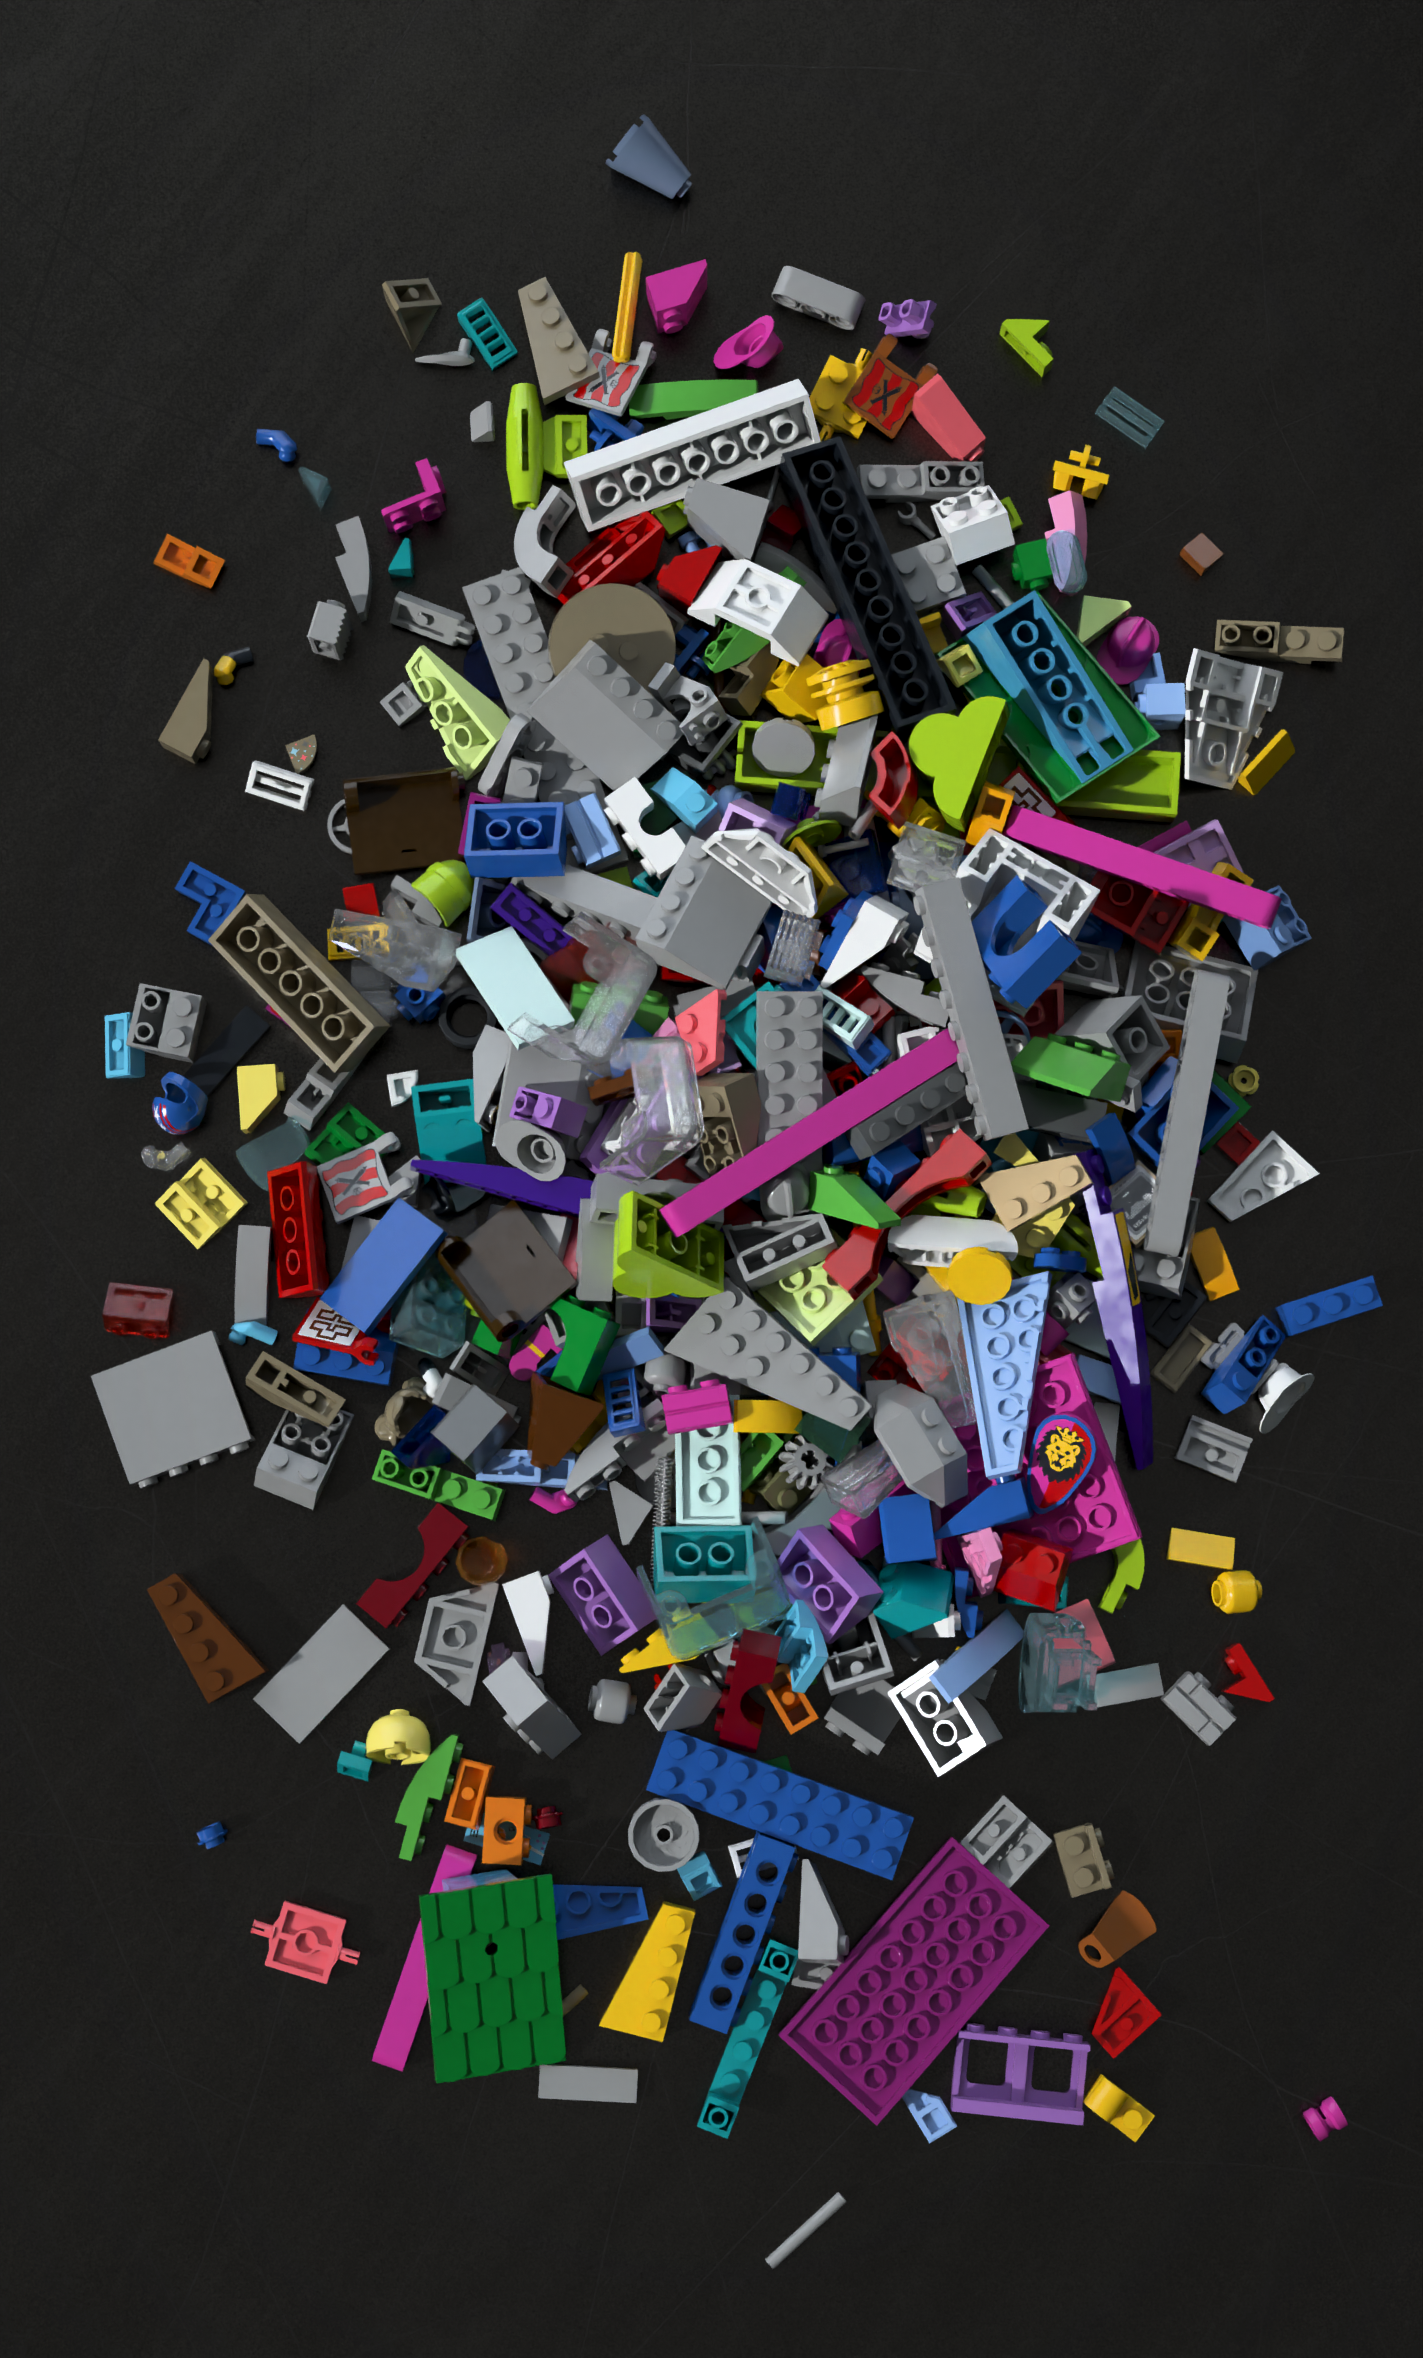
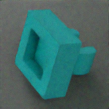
(355, 1763)

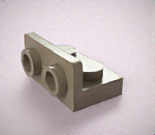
(1083, 1860)

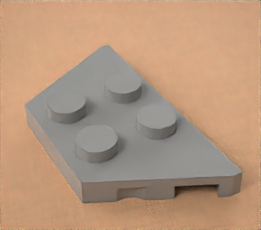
(456, 1638)

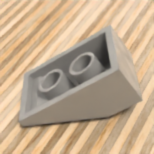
(944, 1731)

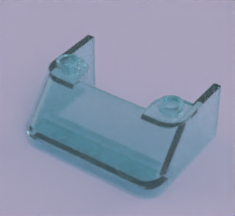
(722, 1619)

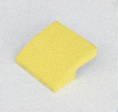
(201, 1203)

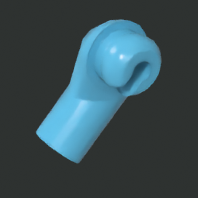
(252, 1329)

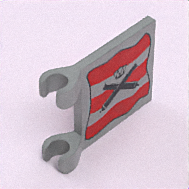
(616, 381)
(359, 1180)

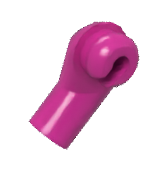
(554, 1502)

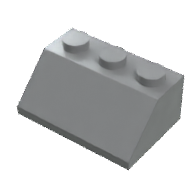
(847, 772)

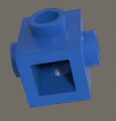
(422, 1009)

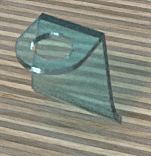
(272, 1151)

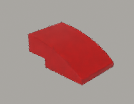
(1137, 910)

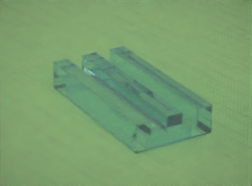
(1135, 407)

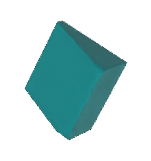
(403, 562)

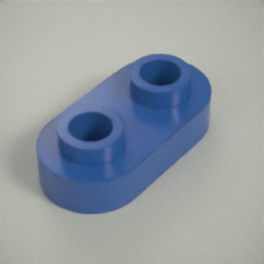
(1066, 1262)

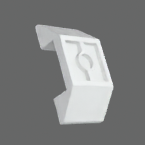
(762, 605)

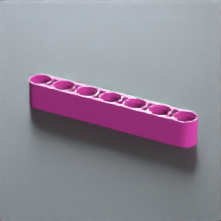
(411, 1992)

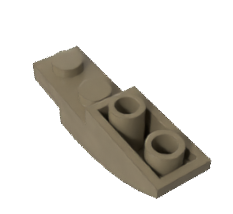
(1279, 643)

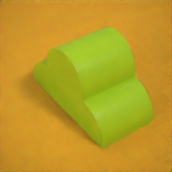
(957, 754)
(655, 1263)

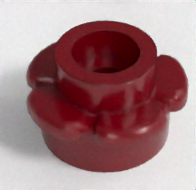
(547, 1818)

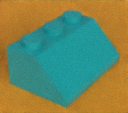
(701, 1560)

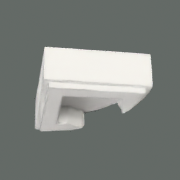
(400, 1086)

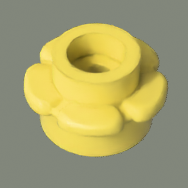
(1249, 1074)

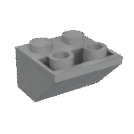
(166, 1022)

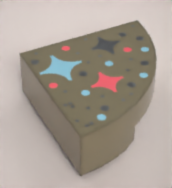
(302, 753)

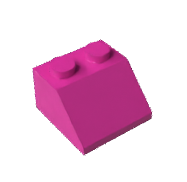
(676, 295)

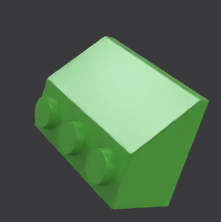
(1073, 1067)

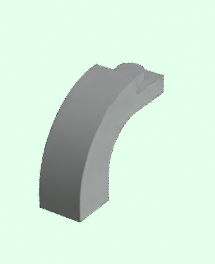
(535, 541)

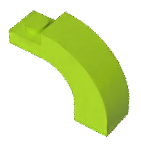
(1128, 1571)

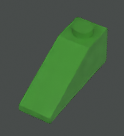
(848, 1198)

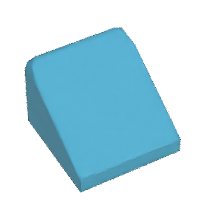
(699, 1876)

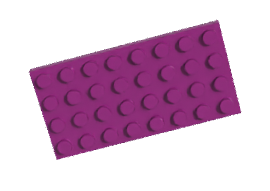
(913, 1980)

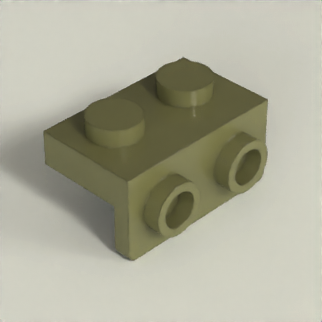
(776, 1492)

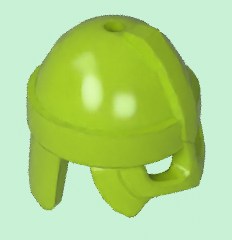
(447, 888)

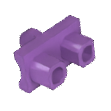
(908, 318)

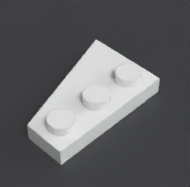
(1261, 1177)

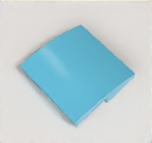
(801, 1646)

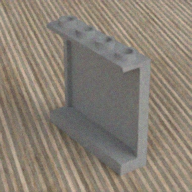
(172, 1410)

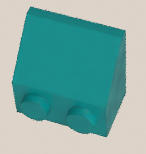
(912, 1597)

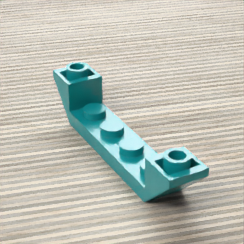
(747, 2038)

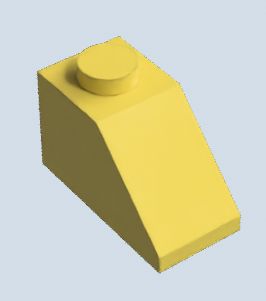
(258, 1093)

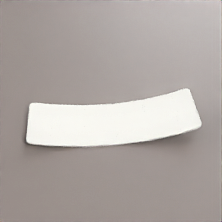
(1108, 1416)

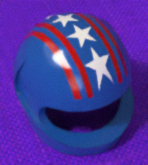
(182, 1106)

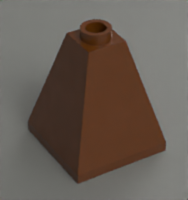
(556, 1419)

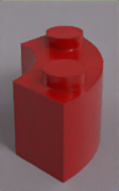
(896, 780)

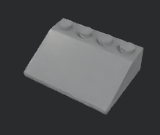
(606, 717)
(703, 919)
(1166, 988)
(552, 1076)

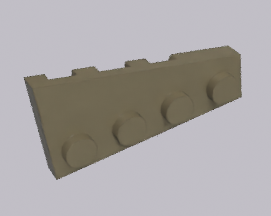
(555, 345)

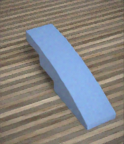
(514, 1467)
(977, 1656)

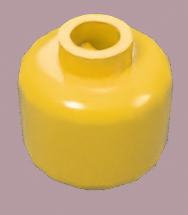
(1236, 1591)

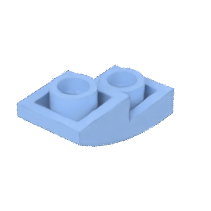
(1098, 1378)

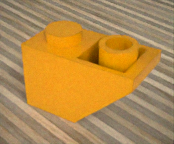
(990, 811)

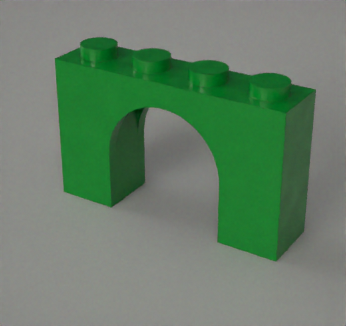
(585, 1348)

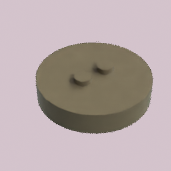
(620, 621)

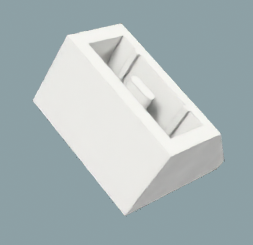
(973, 524)

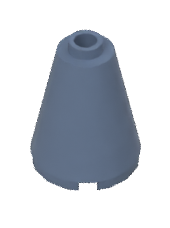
(650, 160)

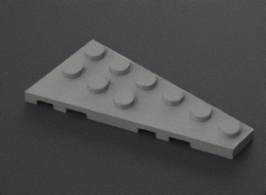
(753, 1348)

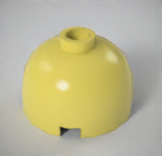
(398, 1738)

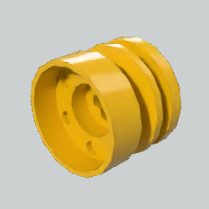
(844, 694)

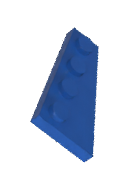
(596, 1908)

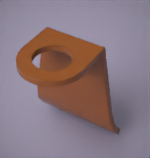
(1119, 1930)

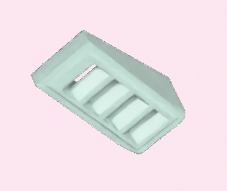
(860, 1031)

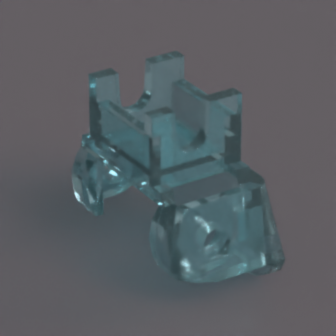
(1052, 1677)

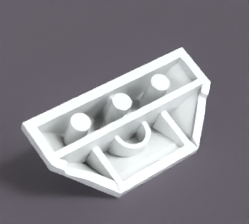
(766, 868)

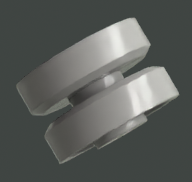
(662, 1853)

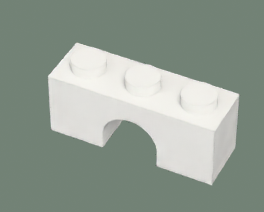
(627, 808)

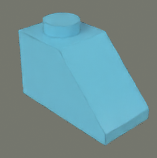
(685, 799)

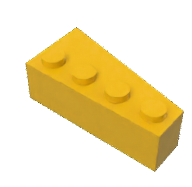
(649, 1986)

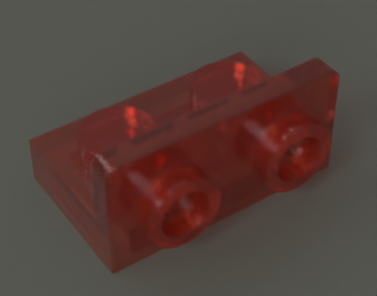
(137, 1310)

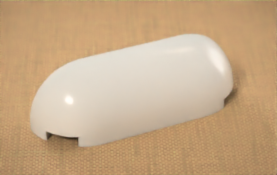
(937, 1239)

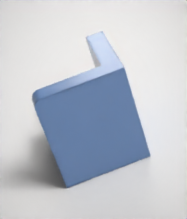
(1152, 675)

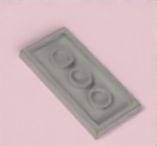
(321, 1673)

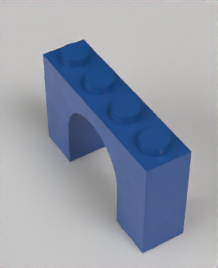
(1039, 962)

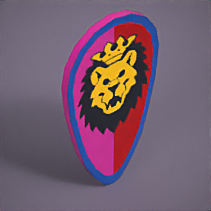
(1059, 1460)

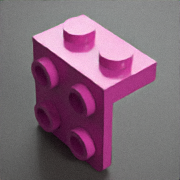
(424, 506)

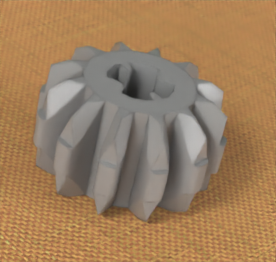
(797, 1468)

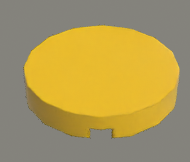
(979, 1276)

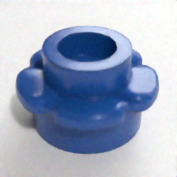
(211, 1835)

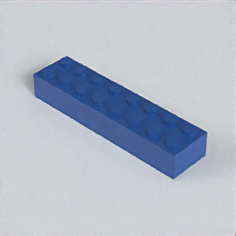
(780, 1803)

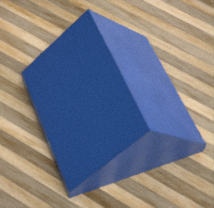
(907, 1529)

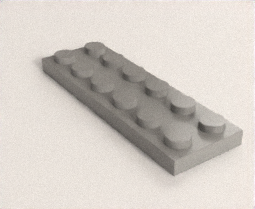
(789, 1062)

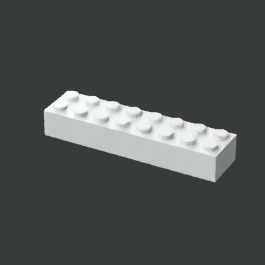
(707, 446)

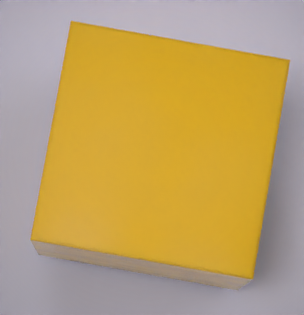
(790, 693)

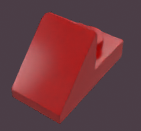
(857, 992)
(1251, 1683)

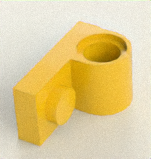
(1118, 2108)

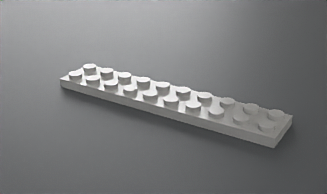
(522, 669)

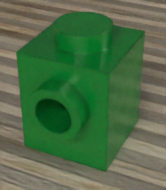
(1032, 565)

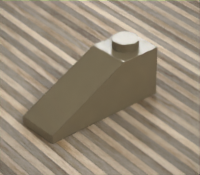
(190, 724)
(293, 1390)

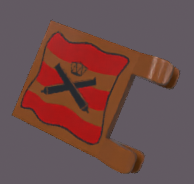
(885, 391)

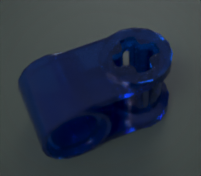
(791, 802)

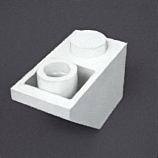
(942, 1628)

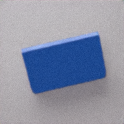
(1157, 1086)

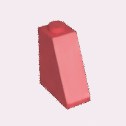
(948, 421)

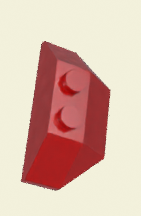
(617, 556)

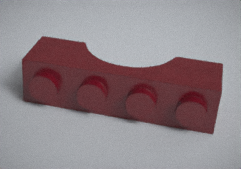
(440, 1534)
(754, 1665)

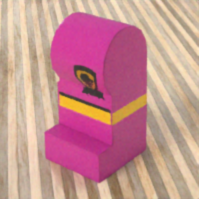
(532, 1354)

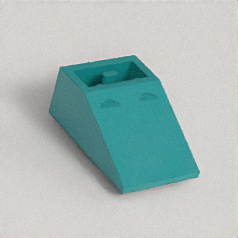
(448, 1123)

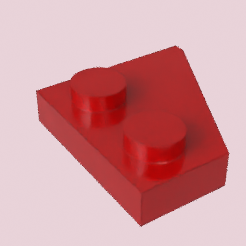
(1123, 2015)

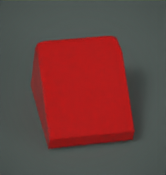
(362, 899)

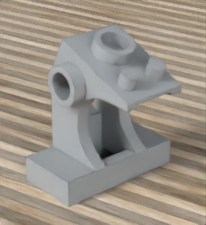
(692, 698)

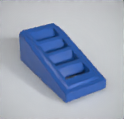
(629, 1426)

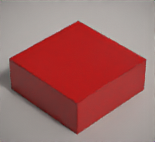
(1237, 1144)

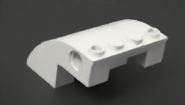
(993, 866)

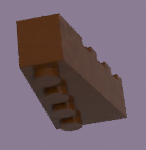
(205, 1640)

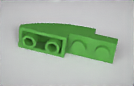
(737, 643)
(440, 1486)
(430, 1781)

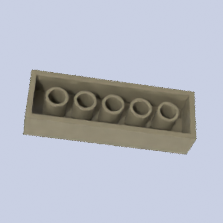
(299, 983)

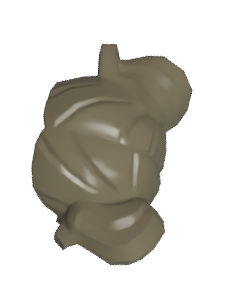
(403, 1411)

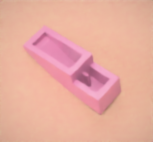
(1069, 515)

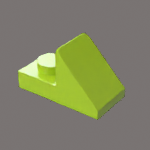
(1023, 337)

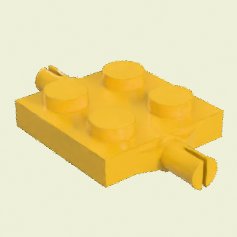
(831, 391)

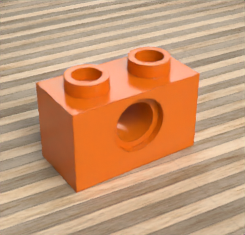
(791, 1706)
(496, 1848)

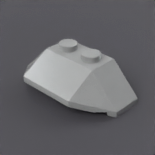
(921, 1444)

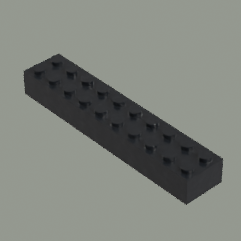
(865, 584)

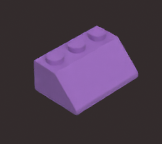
(827, 1581)
(603, 1594)

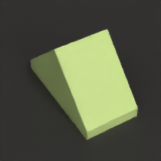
(1098, 616)

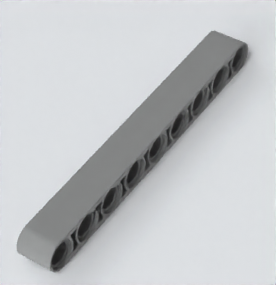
(1186, 1112)

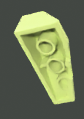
(463, 715)

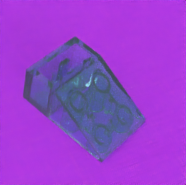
(430, 1312)

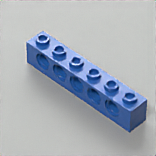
(705, 2008)

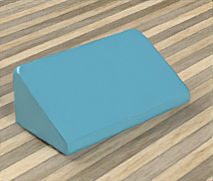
(121, 1059)

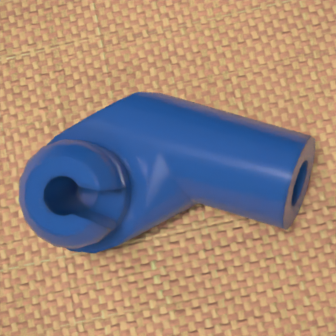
(280, 440)

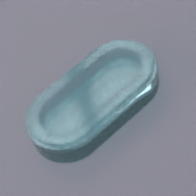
(1066, 561)

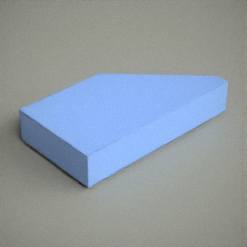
(929, 2113)

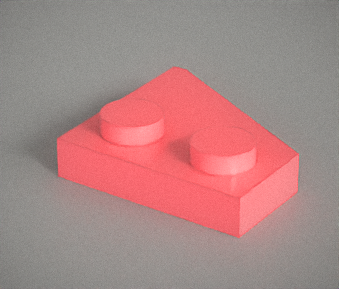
(704, 1031)

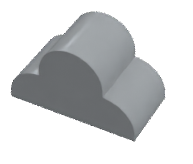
(857, 1658)

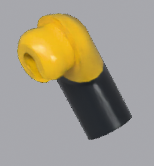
(229, 661)

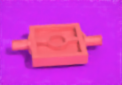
(305, 1942)

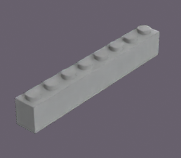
(613, 906)
(970, 1009)

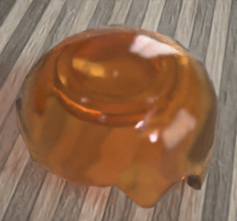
(481, 1561)

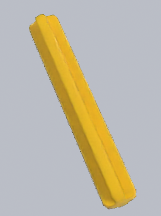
(627, 307)

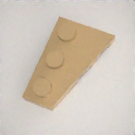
(1033, 1189)

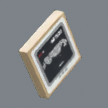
(1135, 1196)

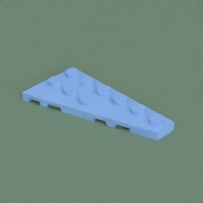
(1002, 1365)

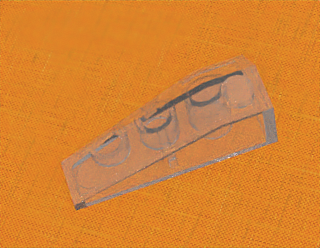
(403, 950)
(933, 1347)

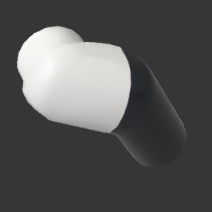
(430, 1375)

